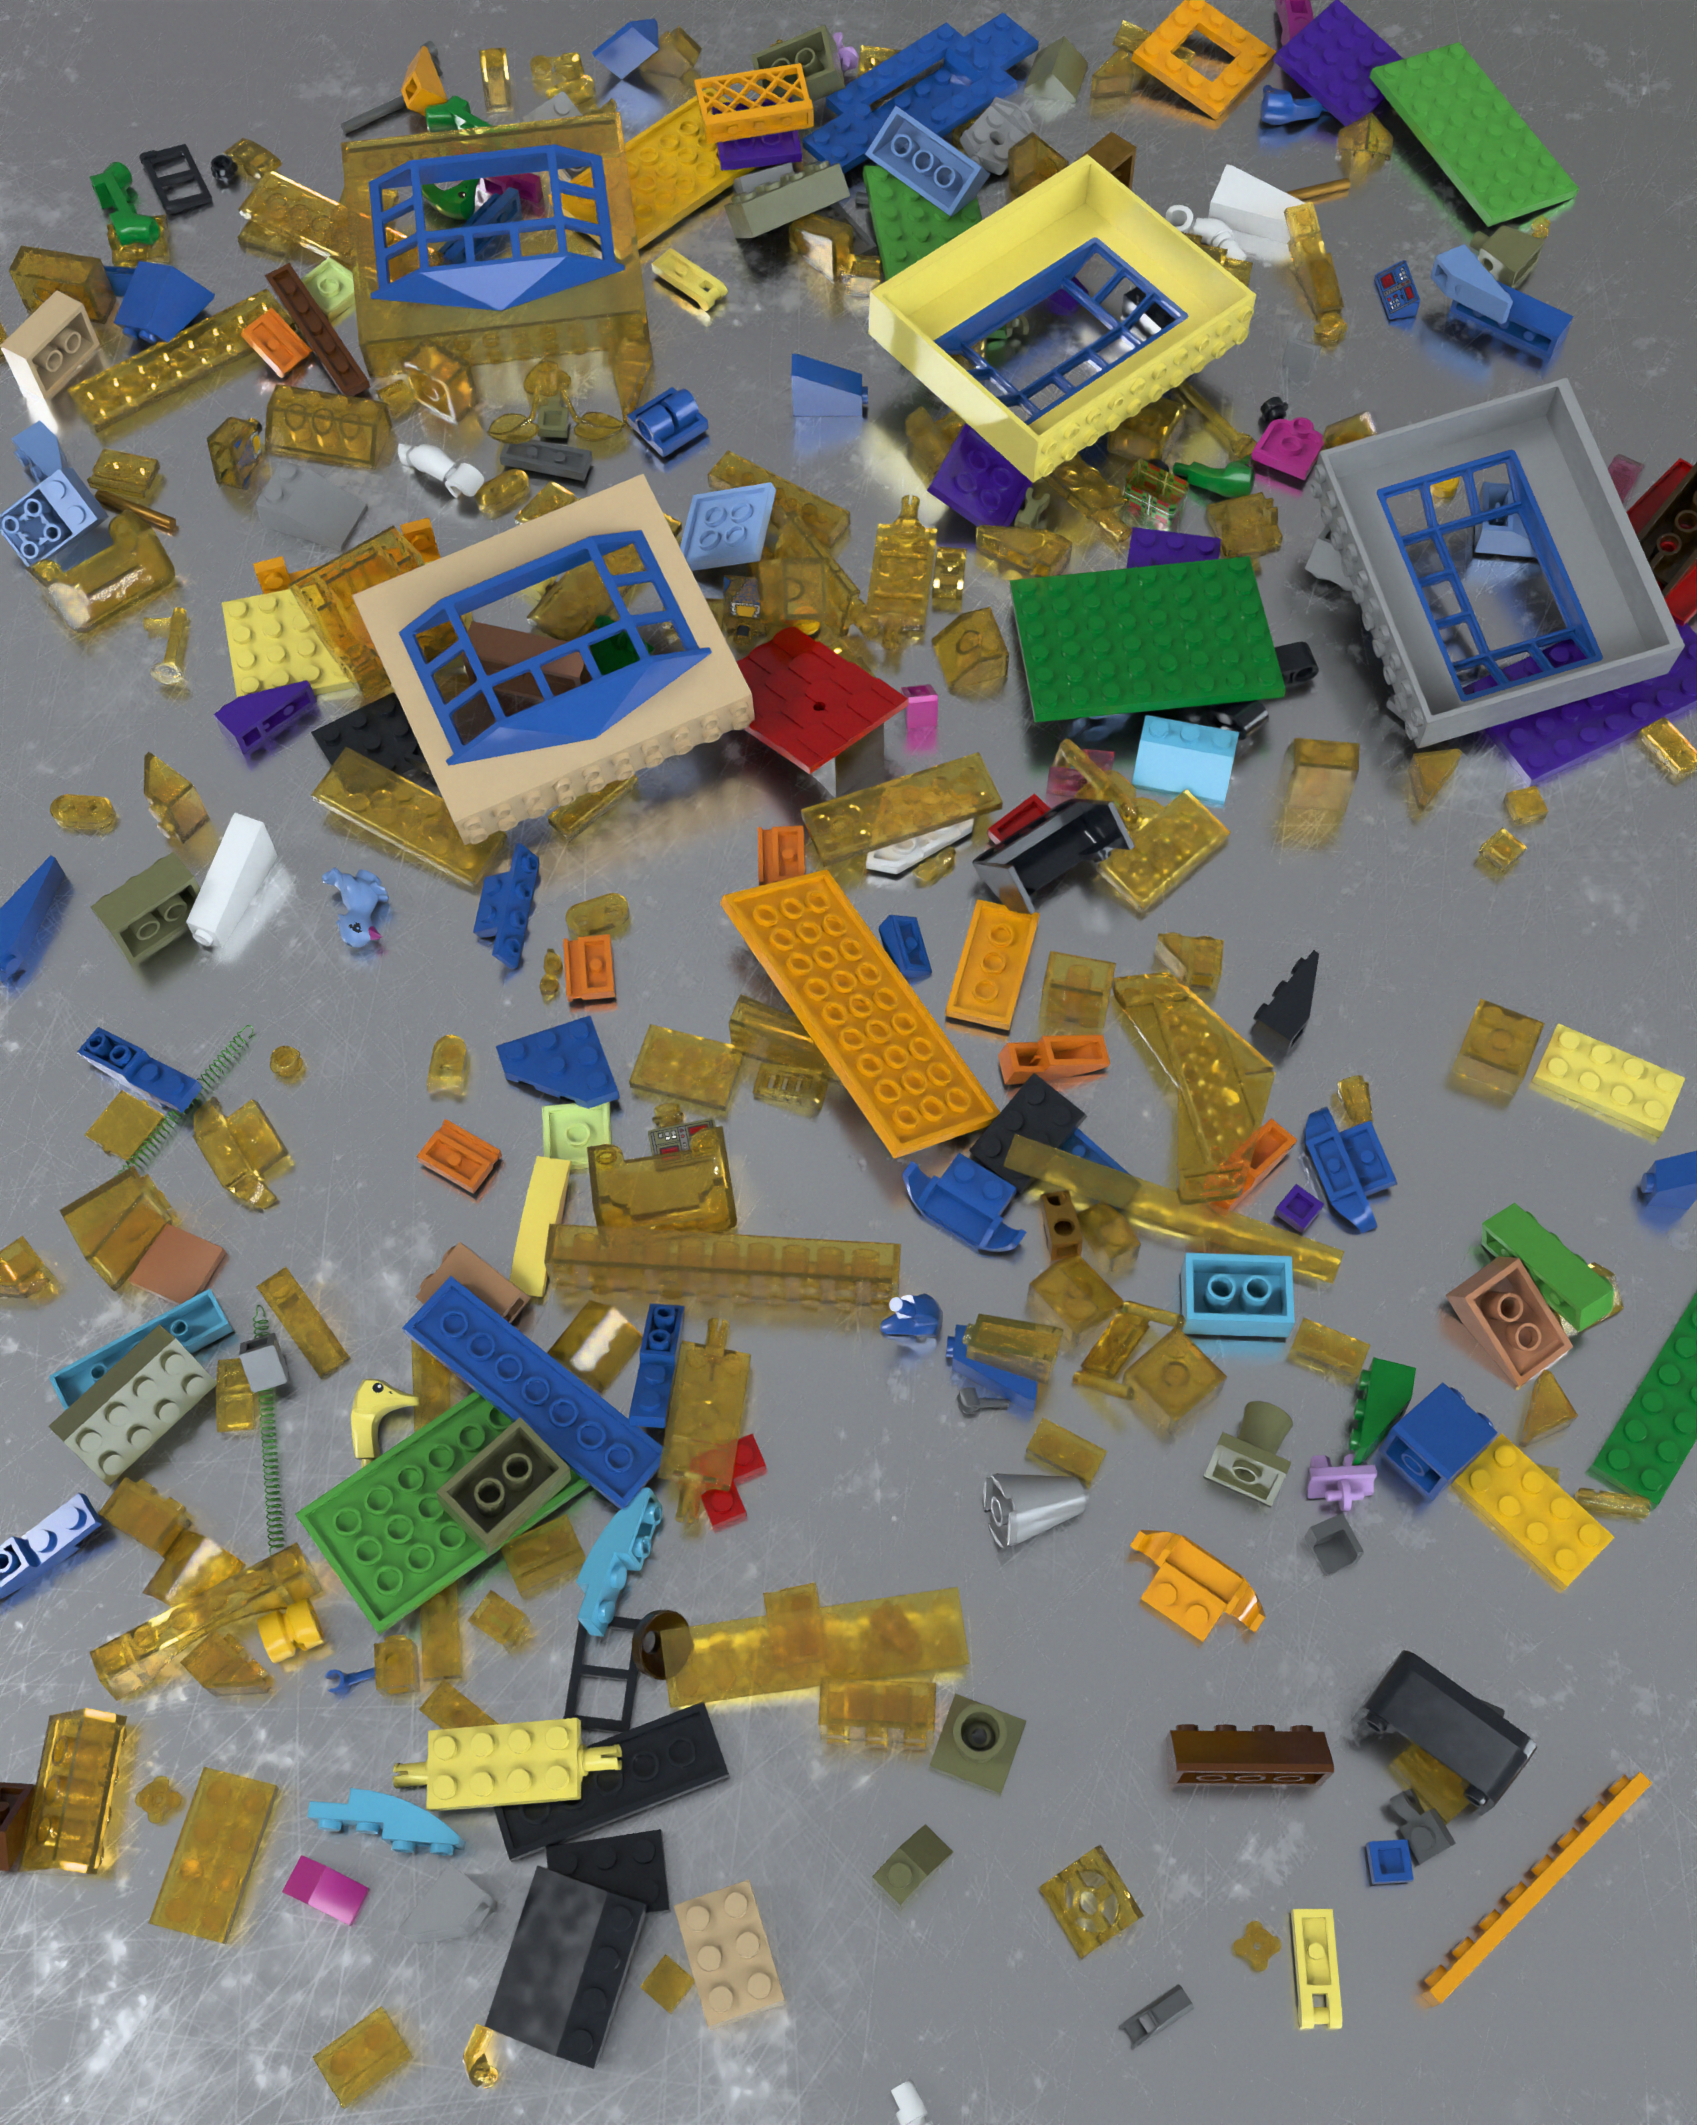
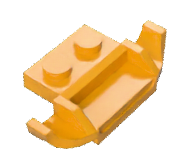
(1195, 1585)

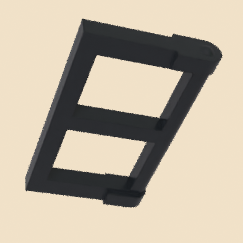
(176, 205)
(579, 1669)

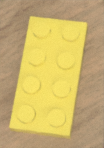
(1608, 1080)

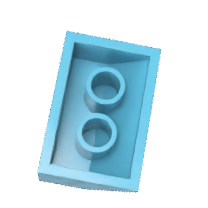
(1184, 757)

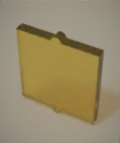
(124, 1126)

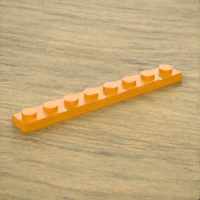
(1525, 1897)

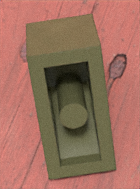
(911, 1866)

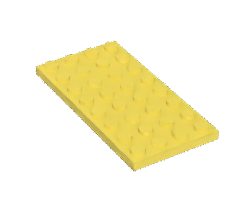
(277, 646)

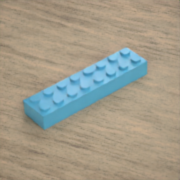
(191, 1323)

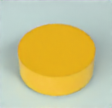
(1446, 488)

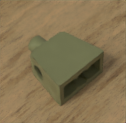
(1507, 253)

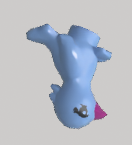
(360, 898)

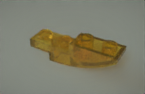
(1310, 259)

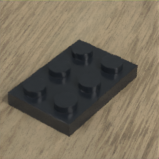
(1034, 1113)
(621, 1863)

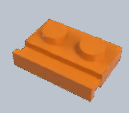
(276, 342)
(780, 853)
(589, 967)
(459, 1156)

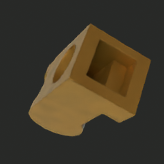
(1061, 1225)

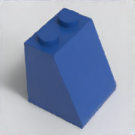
(160, 303)
(1437, 1440)

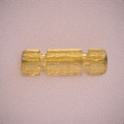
(1613, 1503)

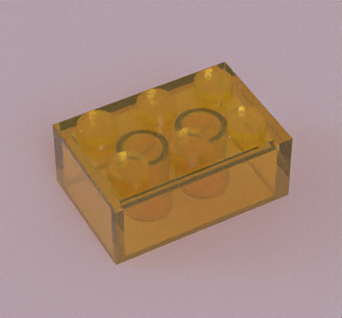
(42, 272)
(877, 1712)

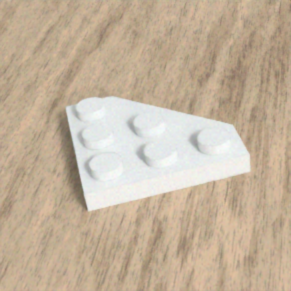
(911, 851)

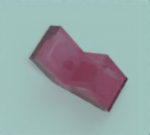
(1624, 474)
(1069, 781)

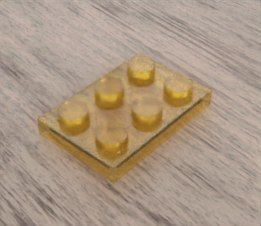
(687, 1067)

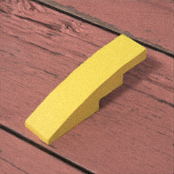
(542, 1207)

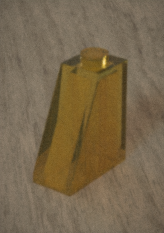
(822, 243)
(1014, 1346)

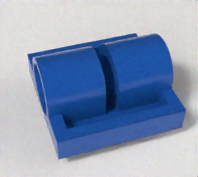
(668, 420)

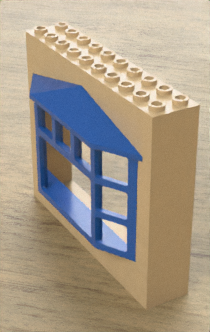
(590, 732)

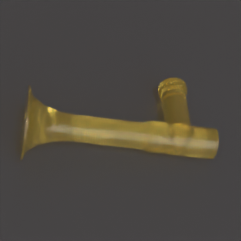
(167, 671)

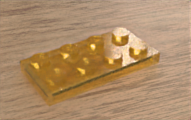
(214, 1855)

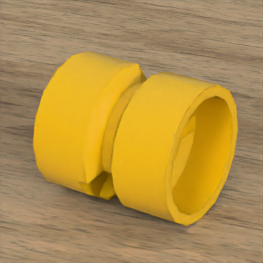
(289, 1630)

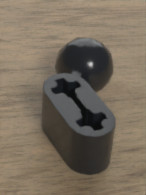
(1241, 717)

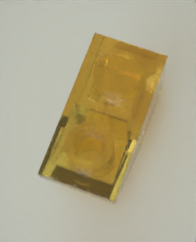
(675, 55)
(1191, 959)
(223, 1670)

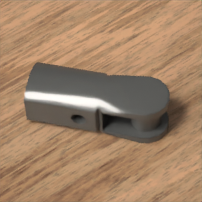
(1162, 2011)

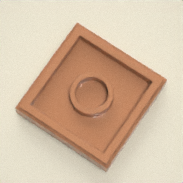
(177, 1266)

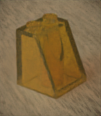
(1319, 774)
(118, 1224)

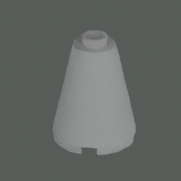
(1030, 1504)

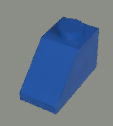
(1672, 1182)

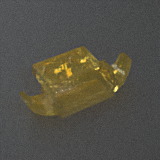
(931, 437)
(239, 1148)

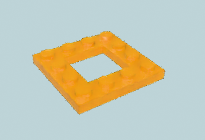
(1213, 97)

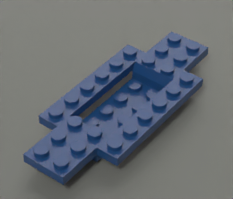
(950, 96)

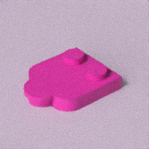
(1289, 446)

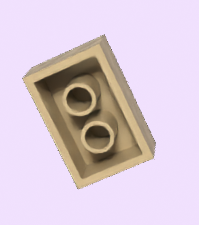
(50, 344)
(729, 1955)

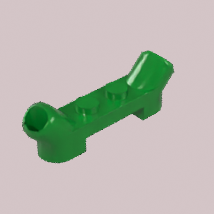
(452, 115)
(128, 225)

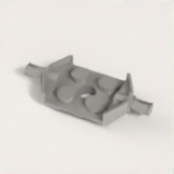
(1000, 121)

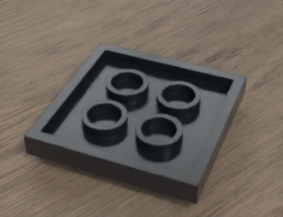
(374, 731)

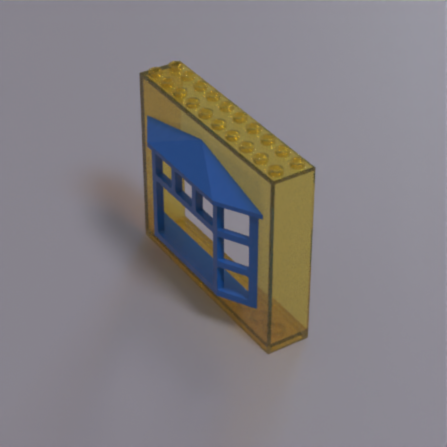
(497, 306)

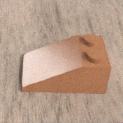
(1510, 1318)

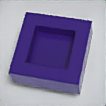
(1299, 1208)

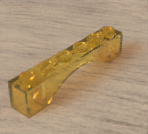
(144, 1651)

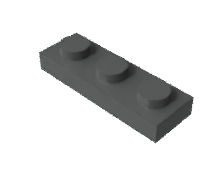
(548, 458)

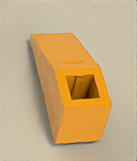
(422, 83)

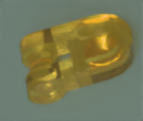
(578, 89)
(448, 1054)

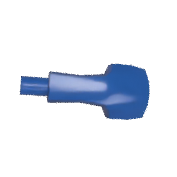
(1280, 107)
(914, 1316)

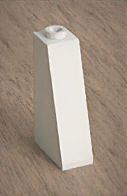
(1251, 205)
(232, 880)

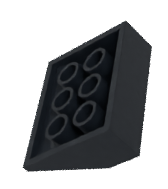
(567, 1966)

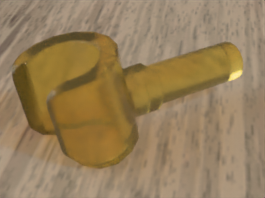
(1540, 227)

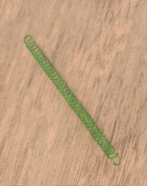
(196, 1098)
(269, 1447)

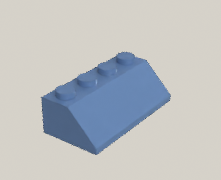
(926, 163)

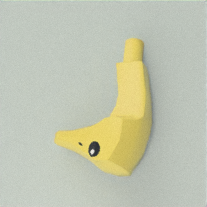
(370, 1404)

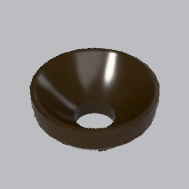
(652, 1663)

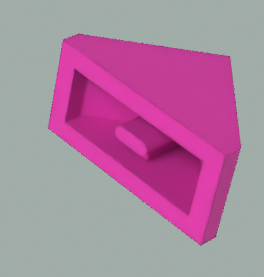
(922, 706)
(326, 1890)

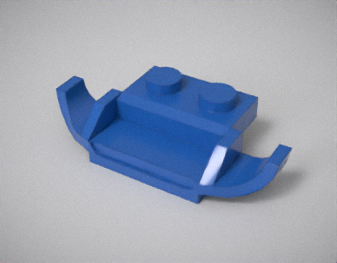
(1348, 1165)
(965, 1203)

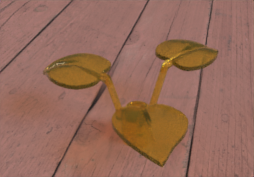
(546, 380)

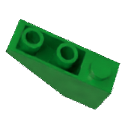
(1385, 1399)

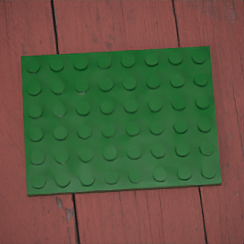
(1145, 639)

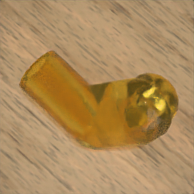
(475, 2060)

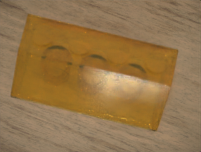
(326, 426)
(73, 1794)

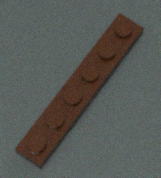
(317, 331)

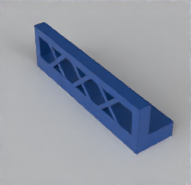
(495, 210)

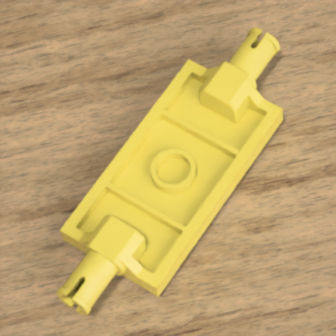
(505, 1764)

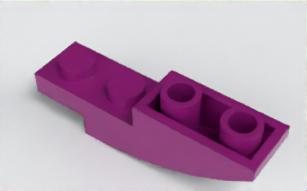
(1293, 17)
(526, 183)

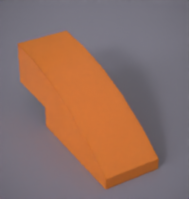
(1053, 1057)
(1270, 1149)

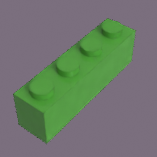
(1557, 1272)

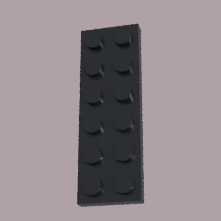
(657, 1766)

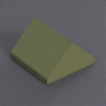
(1057, 72)

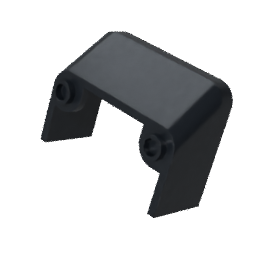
(1050, 847)
(1449, 1727)

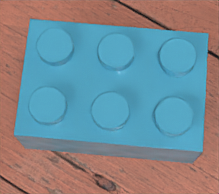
(1237, 1294)

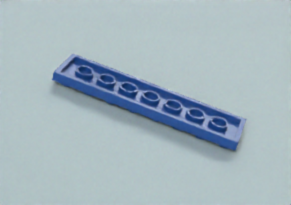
(534, 1386)

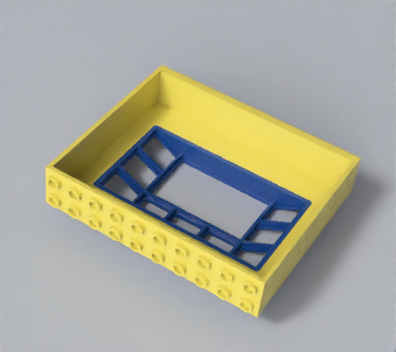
(1022, 258)

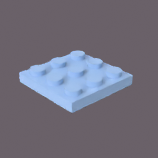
(727, 526)

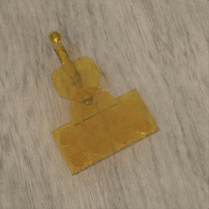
(1166, 838)

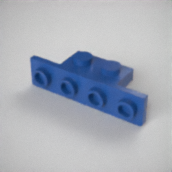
(506, 906)

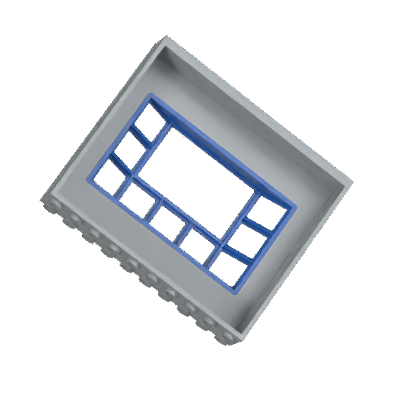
(1574, 528)

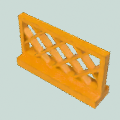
(756, 119)

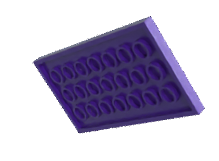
(1581, 729)

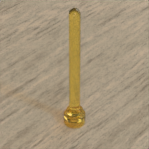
(1240, 443)

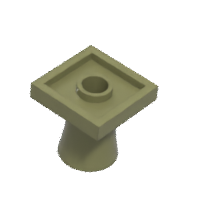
(1251, 1460)
(973, 1763)

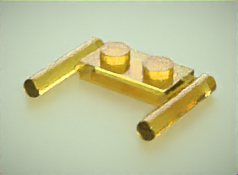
(1117, 1345)

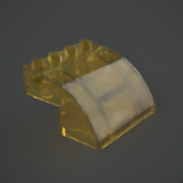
(333, 614)

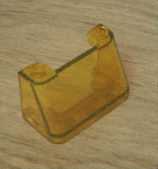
(108, 580)
(665, 1190)

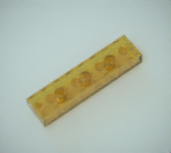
(821, 516)

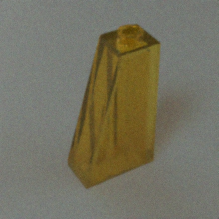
(775, 1037)

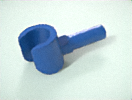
(348, 1679)

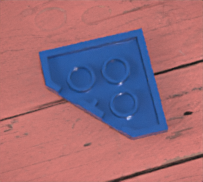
(562, 1062)

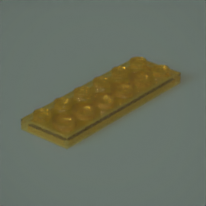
(581, 596)
(901, 809)
(403, 816)

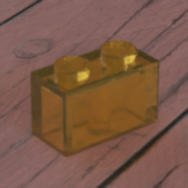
(145, 1516)

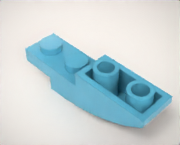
(618, 1549)
(401, 1821)

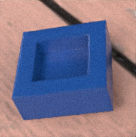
(1389, 1861)

